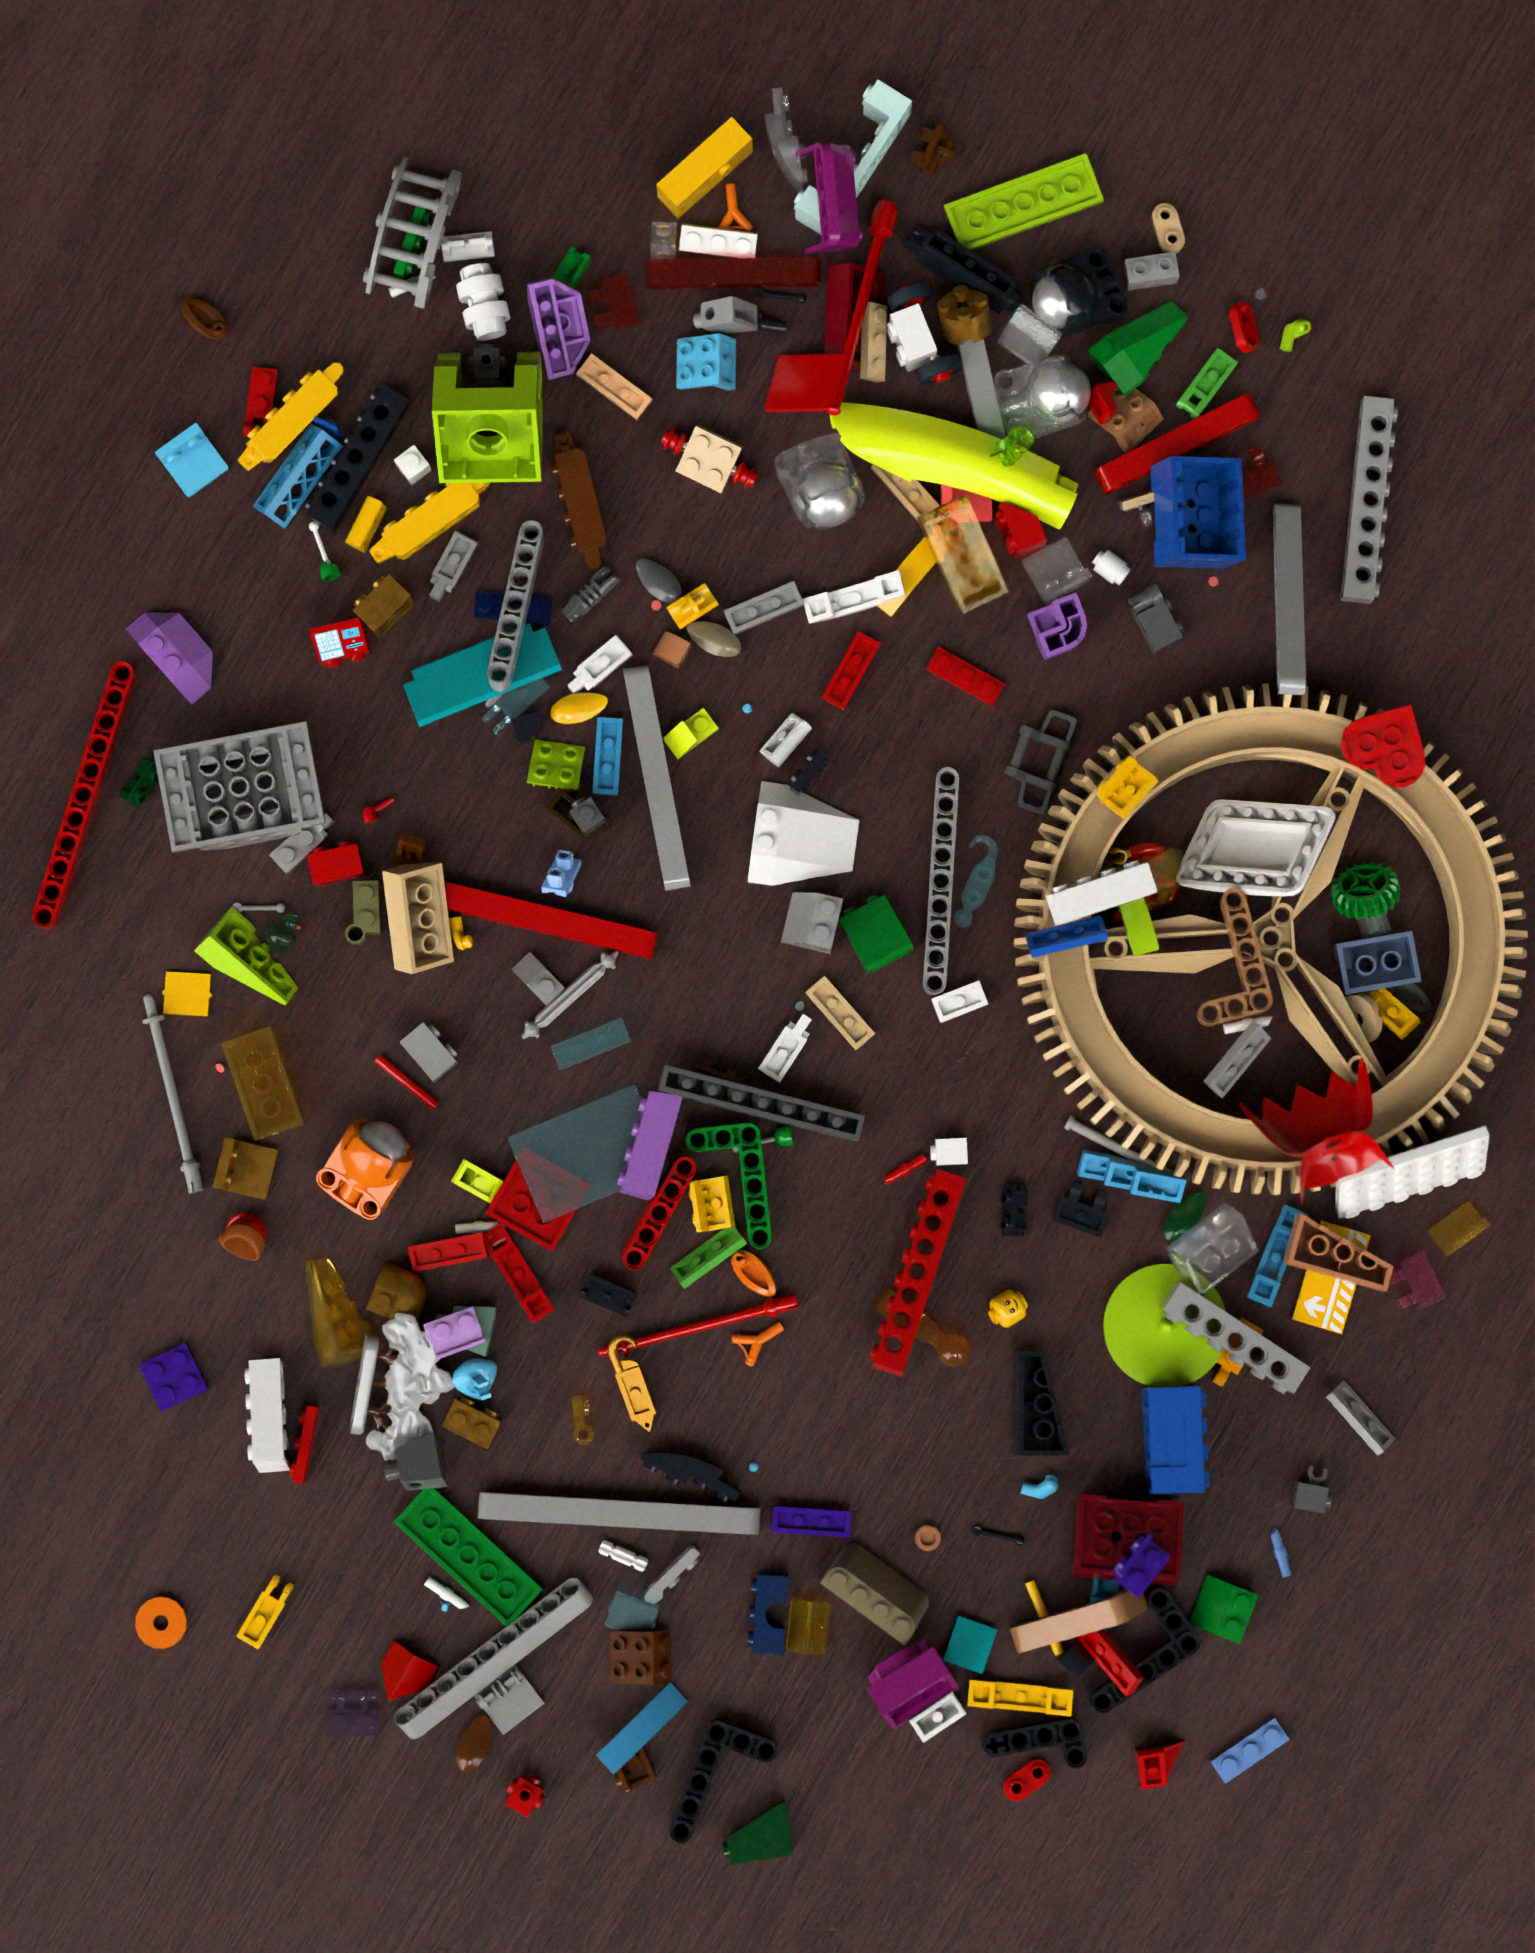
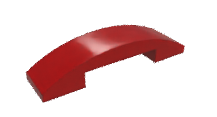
(518, 1273)

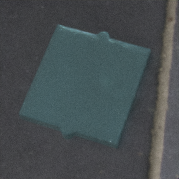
(631, 1614)

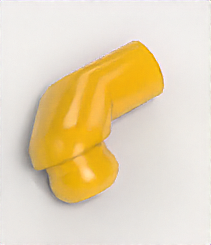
(457, 932)

